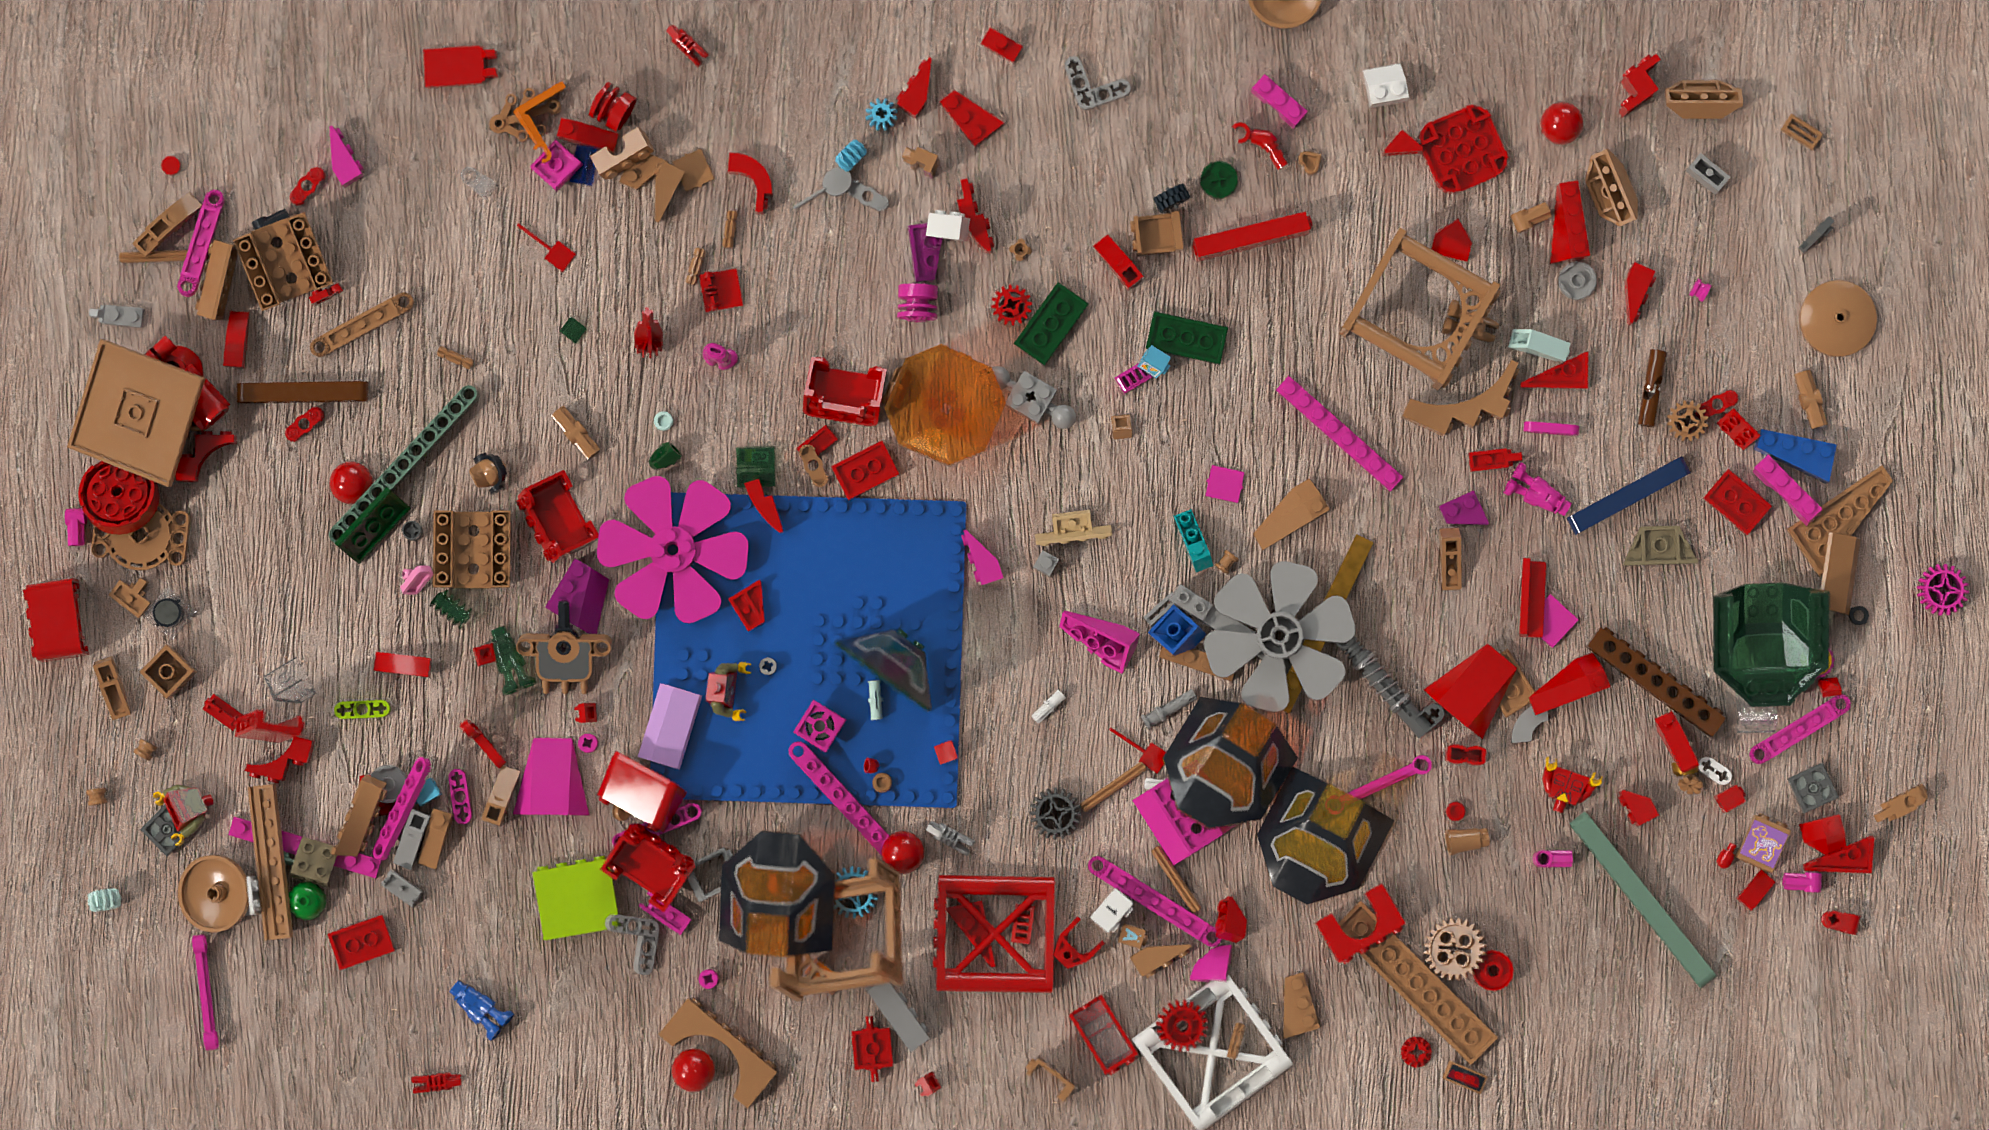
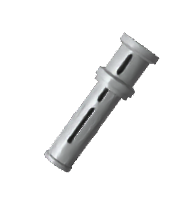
(1160, 713)

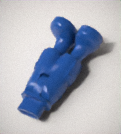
(478, 1006)

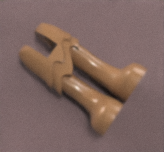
(1455, 312)

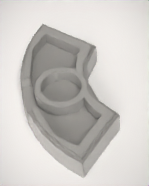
(1526, 724)

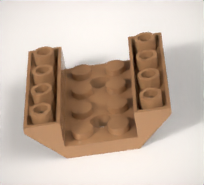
(269, 265)
(457, 550)

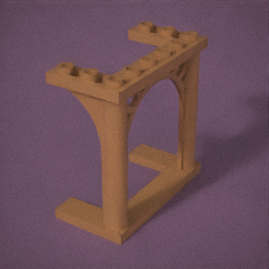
(1436, 370)
(883, 969)

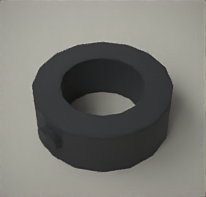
(1865, 612)

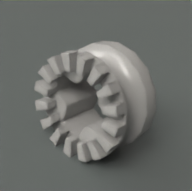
(762, 664)

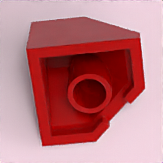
(1824, 834)

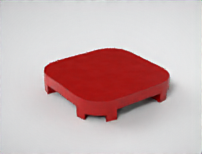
(1463, 149)

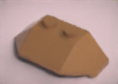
(1703, 99)
(1611, 189)

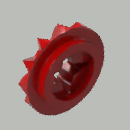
(1409, 1058)

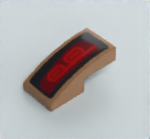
(1464, 1077)

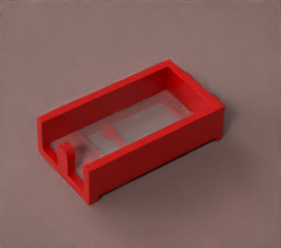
(1103, 1035)

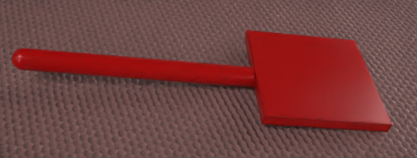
(558, 255)
(1151, 757)

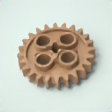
(1452, 966)

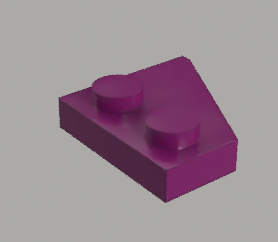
(1464, 511)

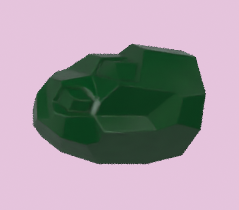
(664, 456)

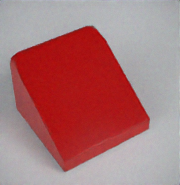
(945, 752)

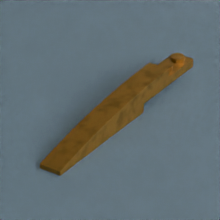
(1340, 587)

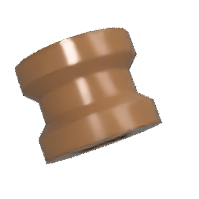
(145, 749)
(96, 796)

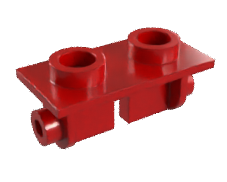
(222, 711)

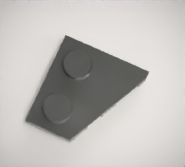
(1820, 231)

